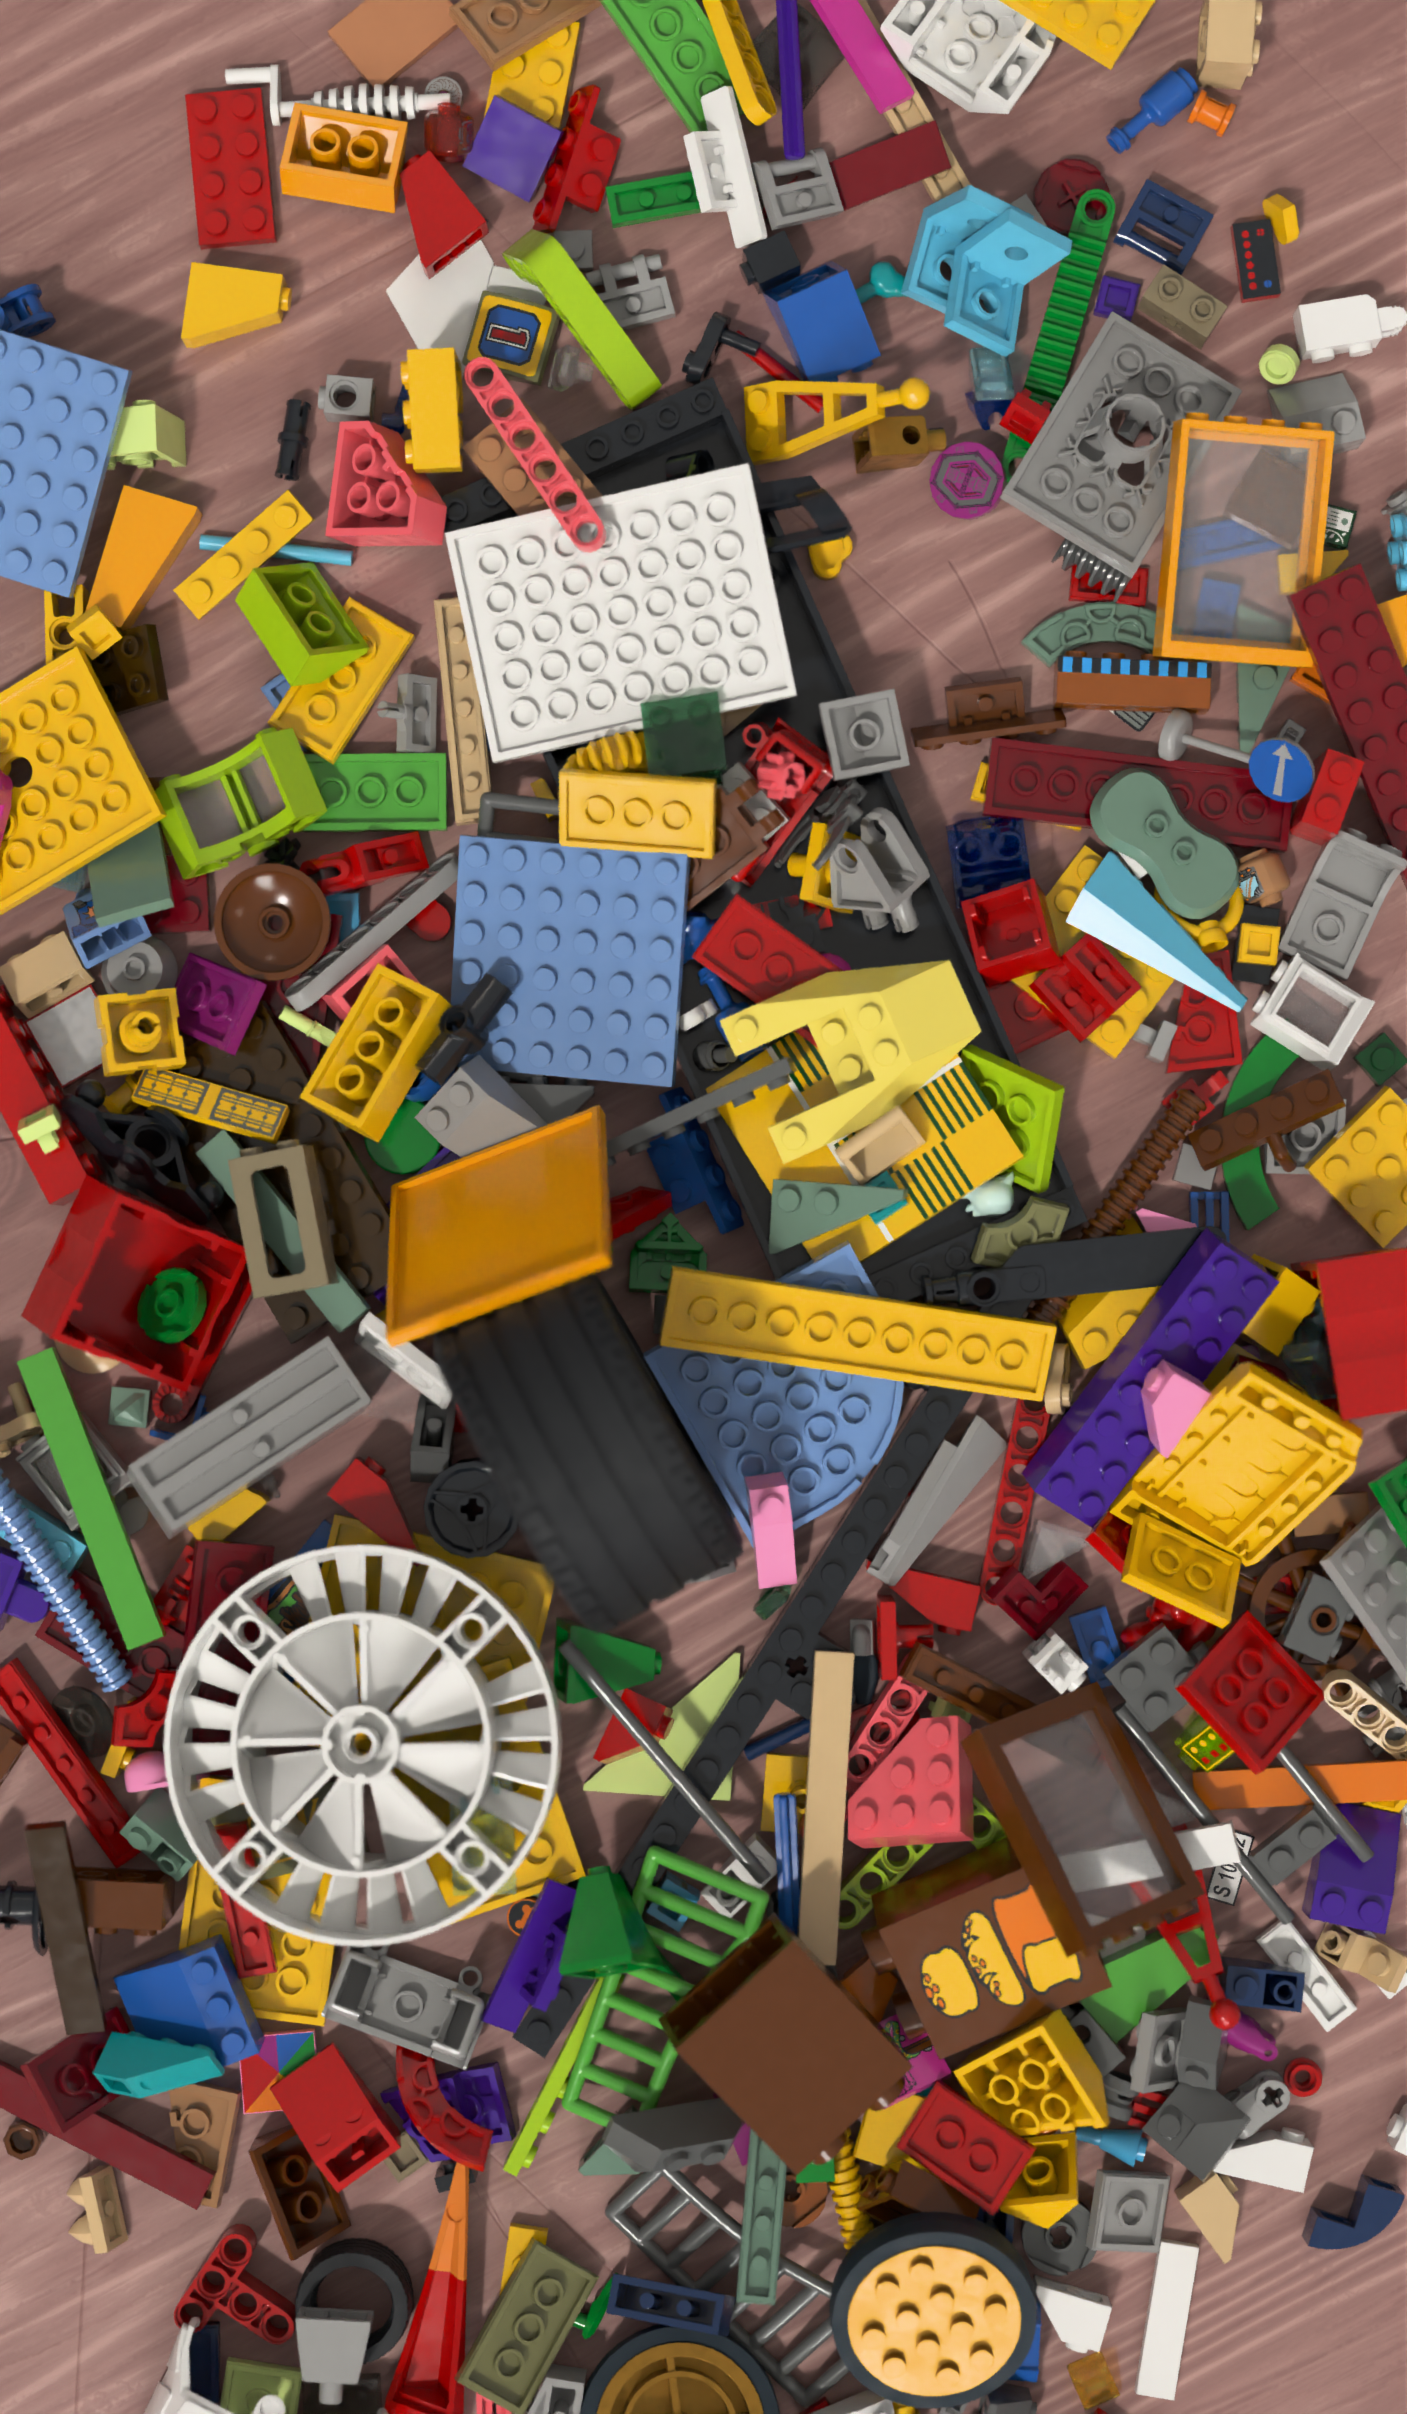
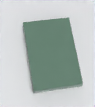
(131, 879)

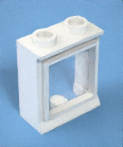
(1310, 1012)

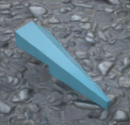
(1128, 918)

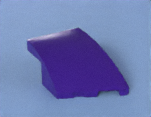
(475, 2094)

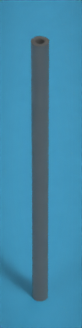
(664, 1761)

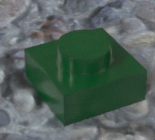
(1380, 1059)

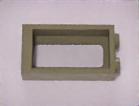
(310, 1214)

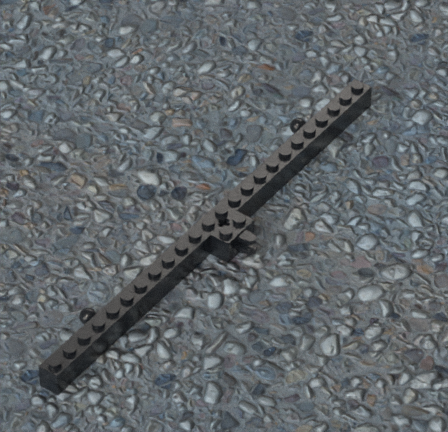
(767, 1673)

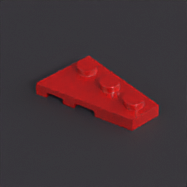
(1206, 1028)

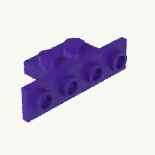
(533, 1966)

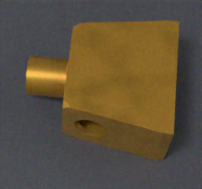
(895, 443)

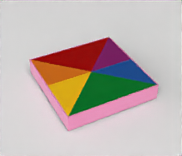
(278, 2057)

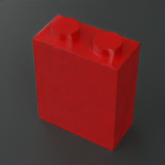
(1323, 808)

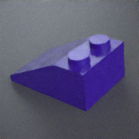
(1354, 1891)

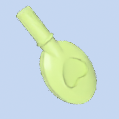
(307, 1026)

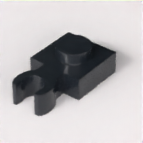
(803, 927)

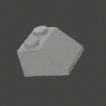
(1324, 402)

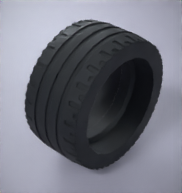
(379, 2260)

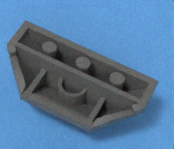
(674, 2135)

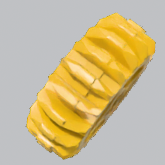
(613, 754)

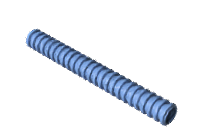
(60, 1591)

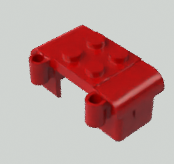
(817, 776)

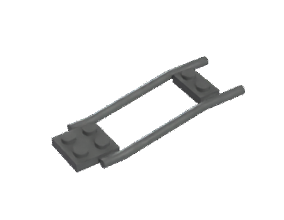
(1147, 1681)

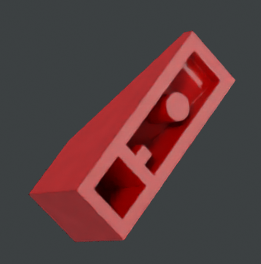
(373, 1502)
(939, 1598)

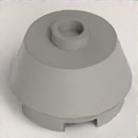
(140, 968)

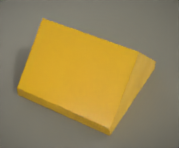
(1048, 2182)

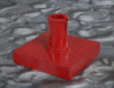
(894, 1636)

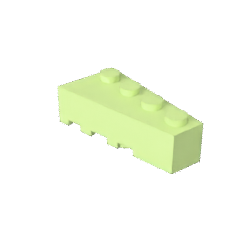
(148, 435)

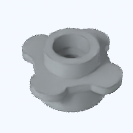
(1396, 503)

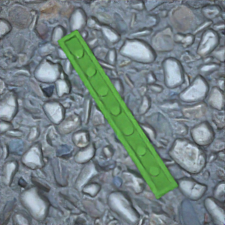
(91, 1498)

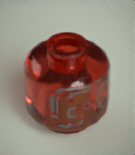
(448, 132)

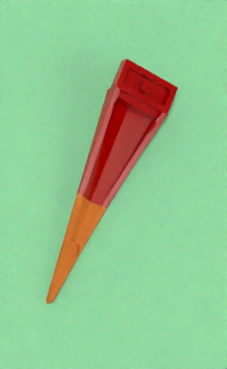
(437, 2333)

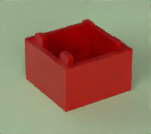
(1011, 932)

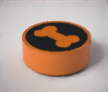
(519, 1913)

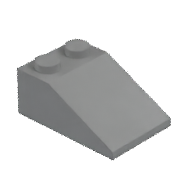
(477, 1110)

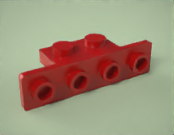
(580, 165)

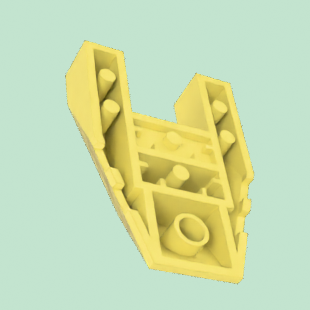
(878, 1037)

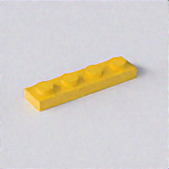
(245, 551)

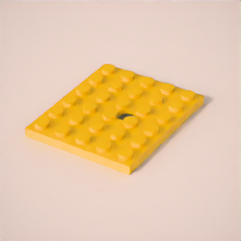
(84, 779)

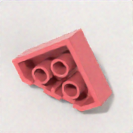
(379, 495)
(918, 1790)

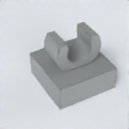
(1157, 1040)

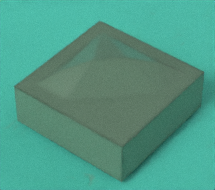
(129, 1406)

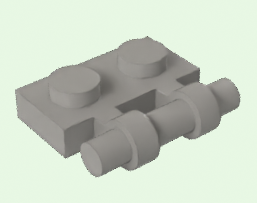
(638, 303)

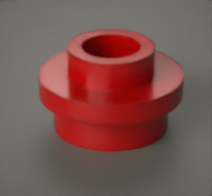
(1306, 2088)

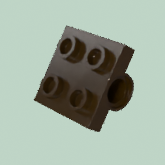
(132, 670)

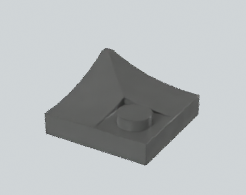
(1197, 2127)

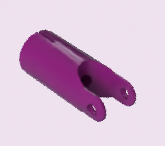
(1251, 2037)

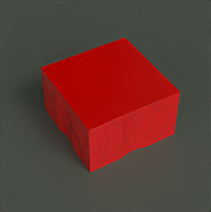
(104, 1262)
(1365, 1328)

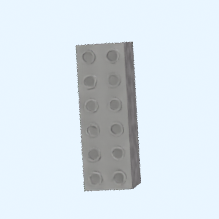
(248, 1437)

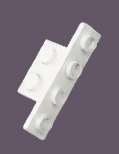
(724, 168)

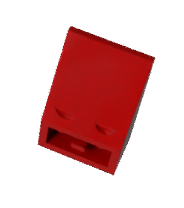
(336, 2117)

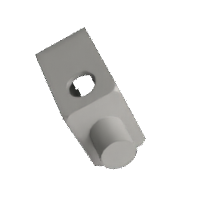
(332, 2348)

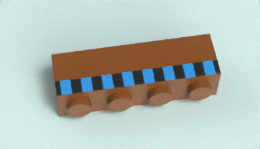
(1131, 684)

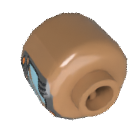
(1262, 877)

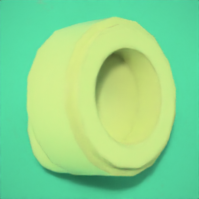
(1279, 364)

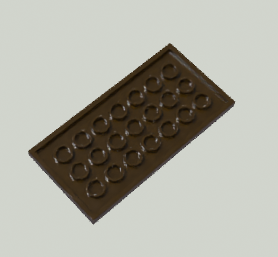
(353, 1206)

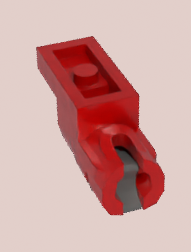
(367, 863)

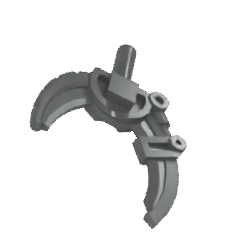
(837, 809)

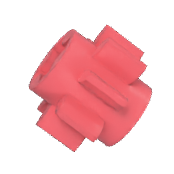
(780, 775)

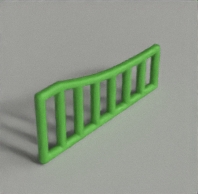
(609, 1998)

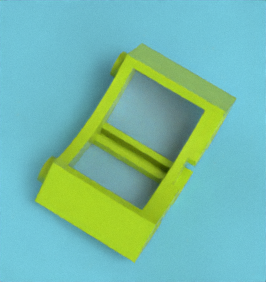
(239, 804)

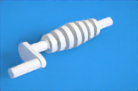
(379, 104)

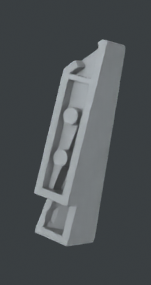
(935, 1498)

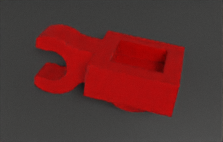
(1203, 1091)

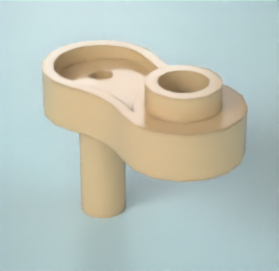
(1057, 1389)
(21, 1428)

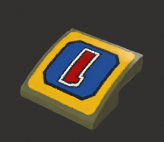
(512, 335)

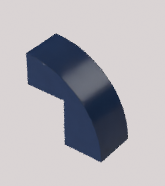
(1370, 2213)

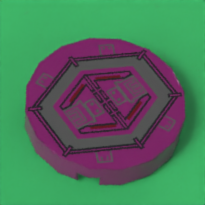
(967, 480)

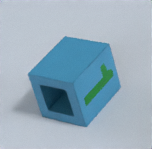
(680, 1888)

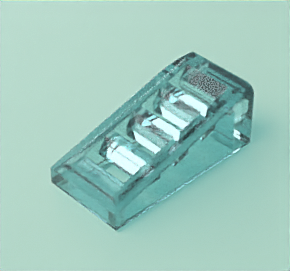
(990, 375)

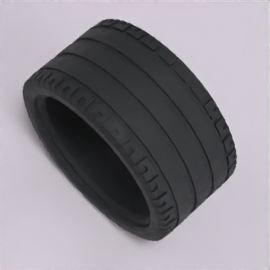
(587, 1450)

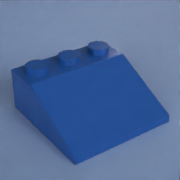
(193, 2001)

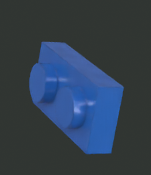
(1095, 1642)

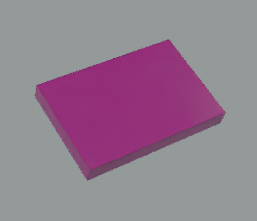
(215, 1002)

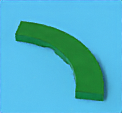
(1244, 1173)

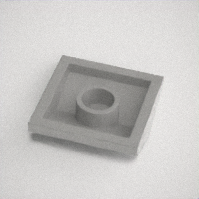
(864, 735)
(1307, 1141)

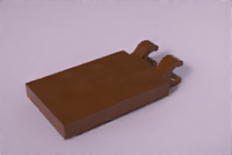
(737, 841)

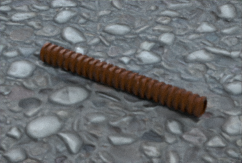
(1131, 1186)

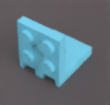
(939, 232)
(995, 268)

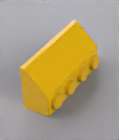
(376, 1053)

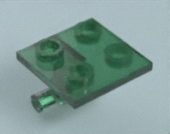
(685, 737)

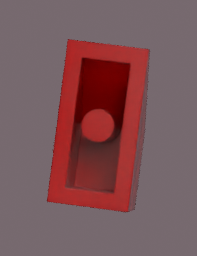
(619, 1743)

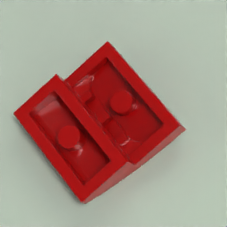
(1085, 987)

